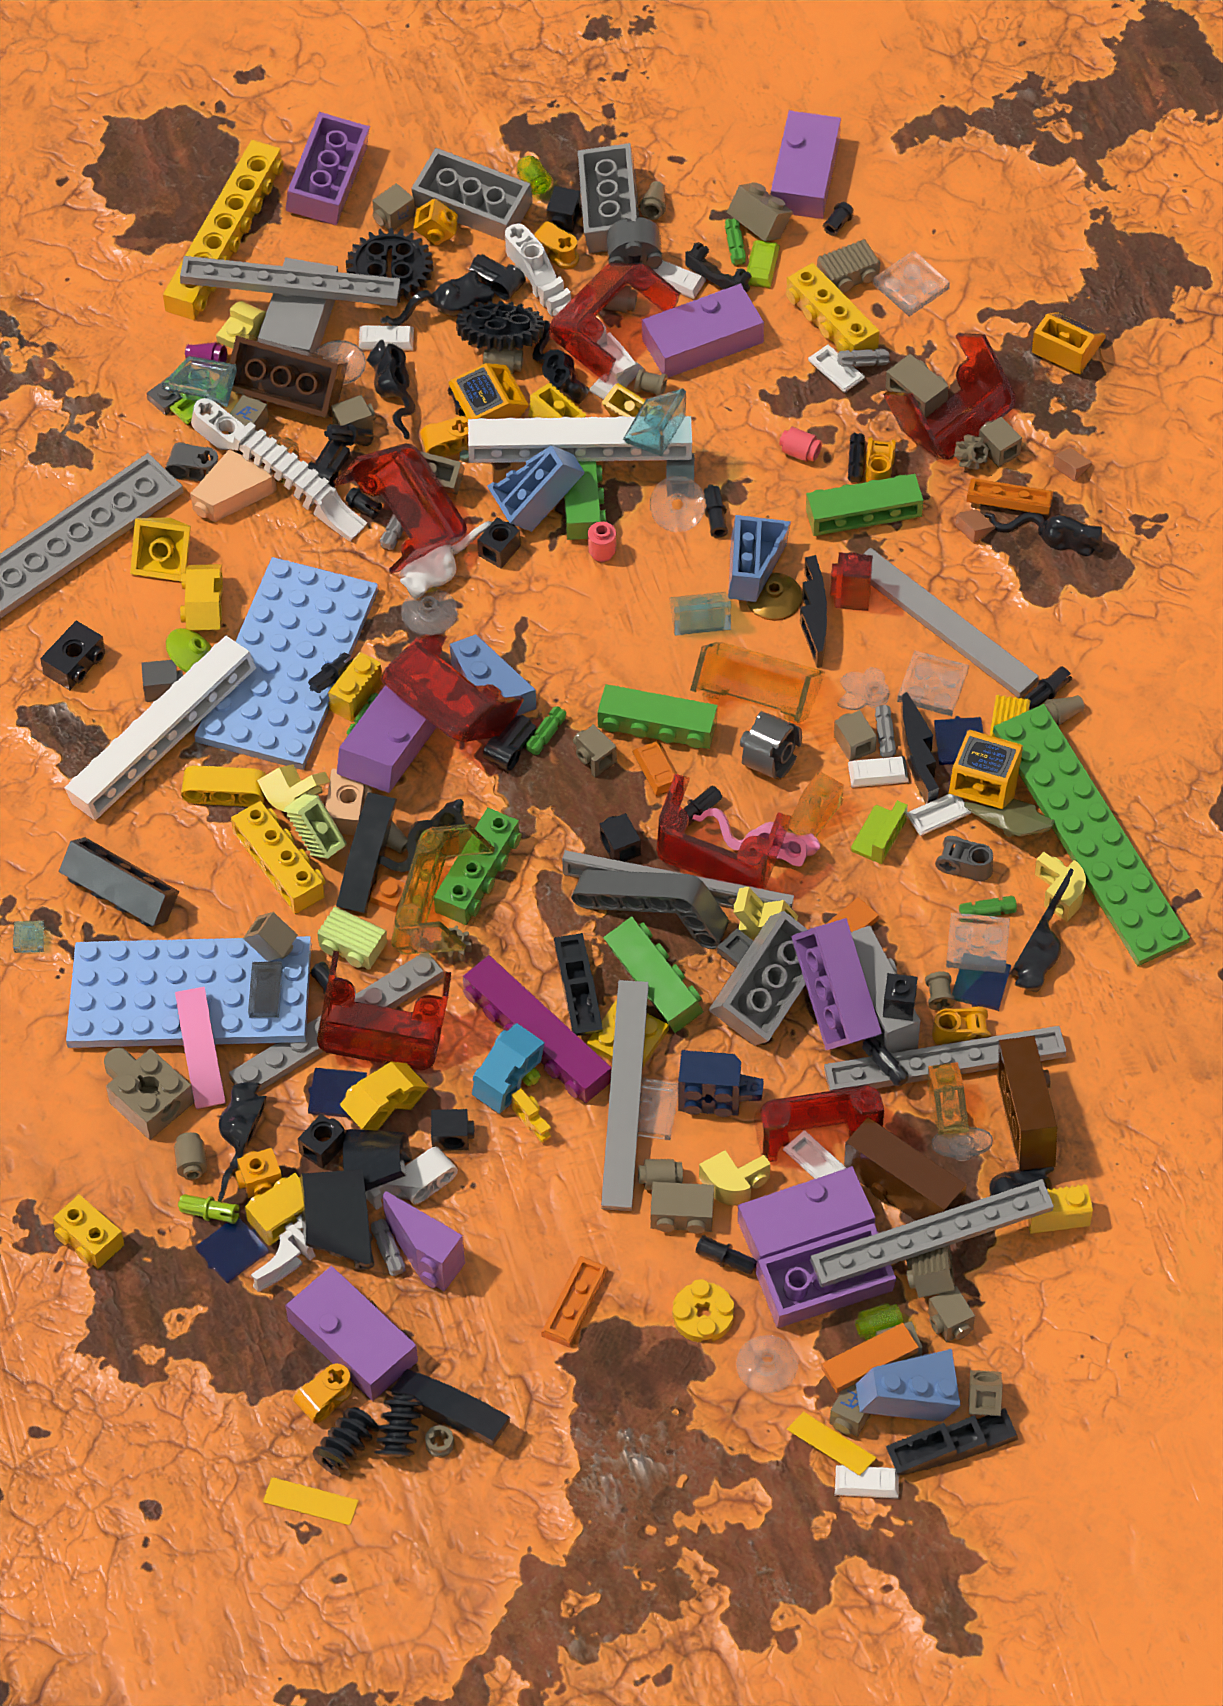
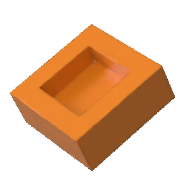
(387, 893)

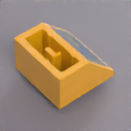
(1066, 341)
(489, 393)
(986, 769)

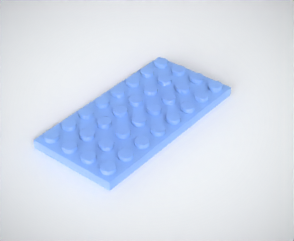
(291, 630)
(129, 987)

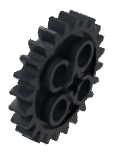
(409, 263)
(500, 326)

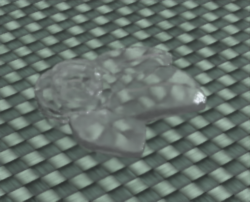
(864, 689)

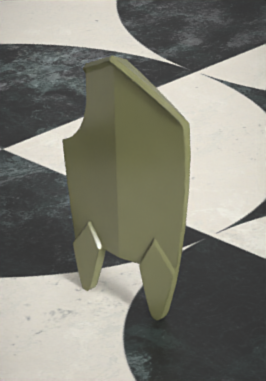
(1015, 818)

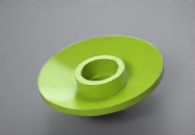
(186, 648)

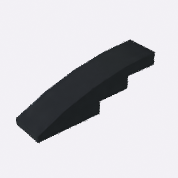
(814, 613)
(918, 748)
(366, 852)
(578, 984)
(453, 1407)
(951, 1443)

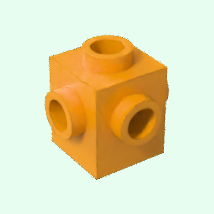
(435, 222)
(257, 1172)

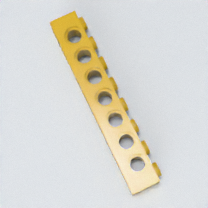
(226, 223)

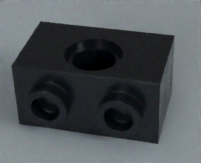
(59, 659)

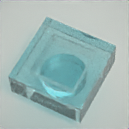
(28, 936)

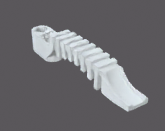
(531, 258)
(211, 419)
(422, 1179)

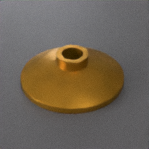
(778, 604)

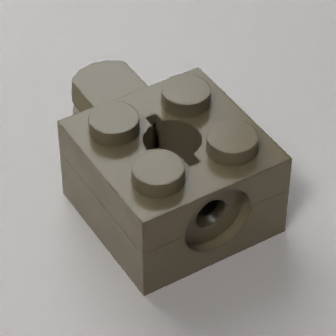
(146, 1090)

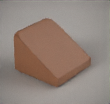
(1071, 463)
(973, 524)

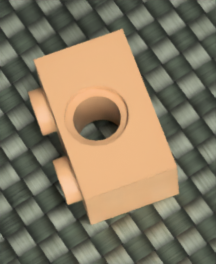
(340, 791)

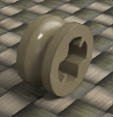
(441, 1451)

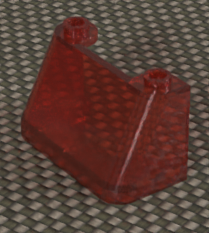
(814, 1110)

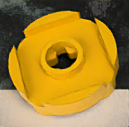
(706, 1327)

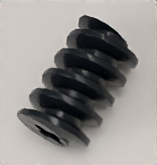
(399, 1425)
(343, 1439)

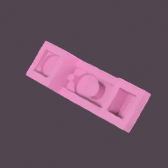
(200, 1047)

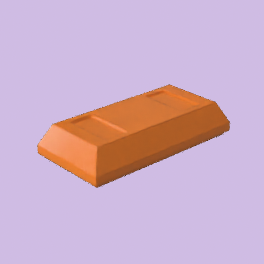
(655, 767)

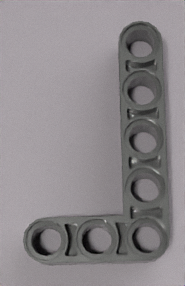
(655, 893)

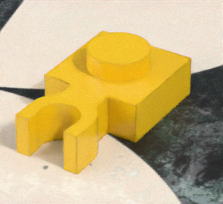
(528, 1111)

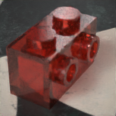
(852, 581)

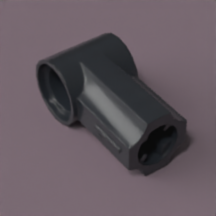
(502, 279)
(330, 461)
(507, 748)

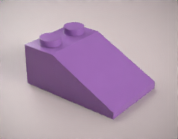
(429, 1245)

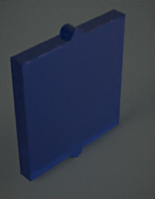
(951, 734)
(981, 987)
(330, 1089)
(232, 1249)

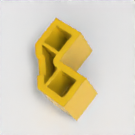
(202, 597)
(381, 1092)

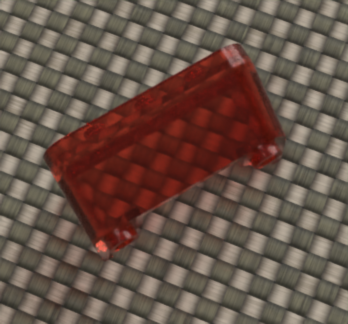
(578, 327)
(982, 399)
(413, 496)
(445, 695)
(748, 868)
(378, 1031)

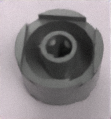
(635, 243)
(770, 745)

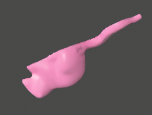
(793, 849)

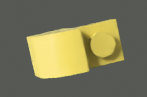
(243, 320)
(285, 785)
(1053, 873)
(755, 913)
(731, 1183)

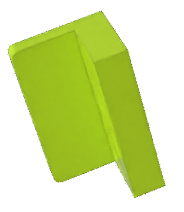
(880, 832)

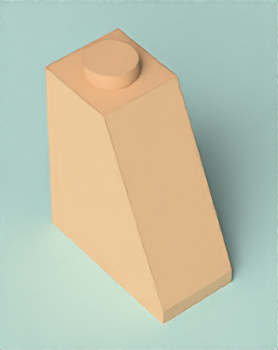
(231, 487)

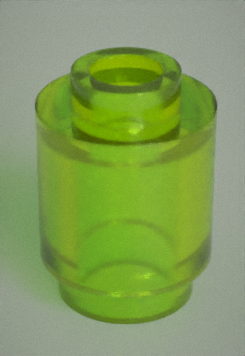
(532, 171)
(877, 1319)

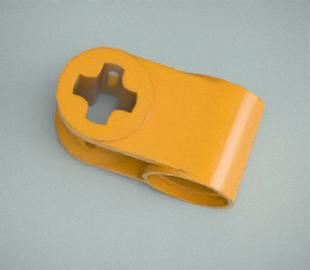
(558, 245)
(445, 437)
(879, 459)
(963, 1025)
(324, 1392)

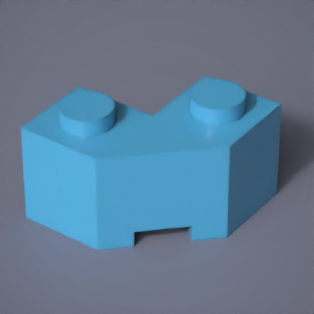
(506, 1064)

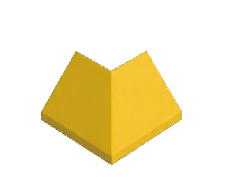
(160, 548)

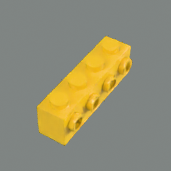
(831, 310)
(278, 857)

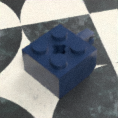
(714, 1084)

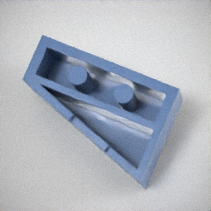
(537, 487)
(754, 553)
(484, 666)
(911, 1388)

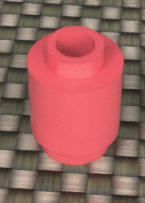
(800, 444)
(602, 541)

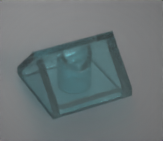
(201, 379)
(657, 422)
(700, 613)

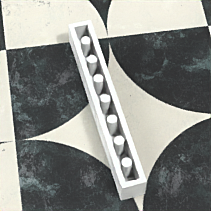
(584, 437)
(160, 727)

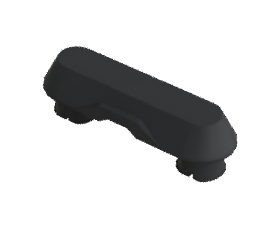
(696, 261)

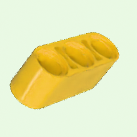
(222, 786)

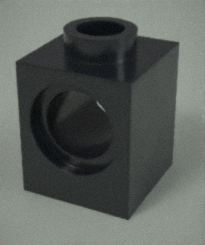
(564, 208)
(499, 542)
(620, 838)
(900, 996)
(451, 1129)
(317, 1151)

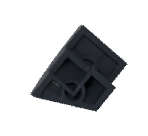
(377, 1154)
(336, 1214)

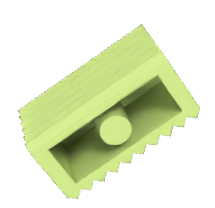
(315, 826)
(353, 938)

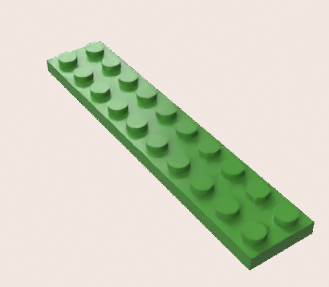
(1093, 837)

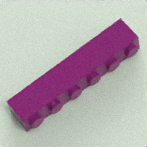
(563, 1052)

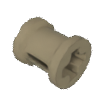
(650, 382)
(940, 990)

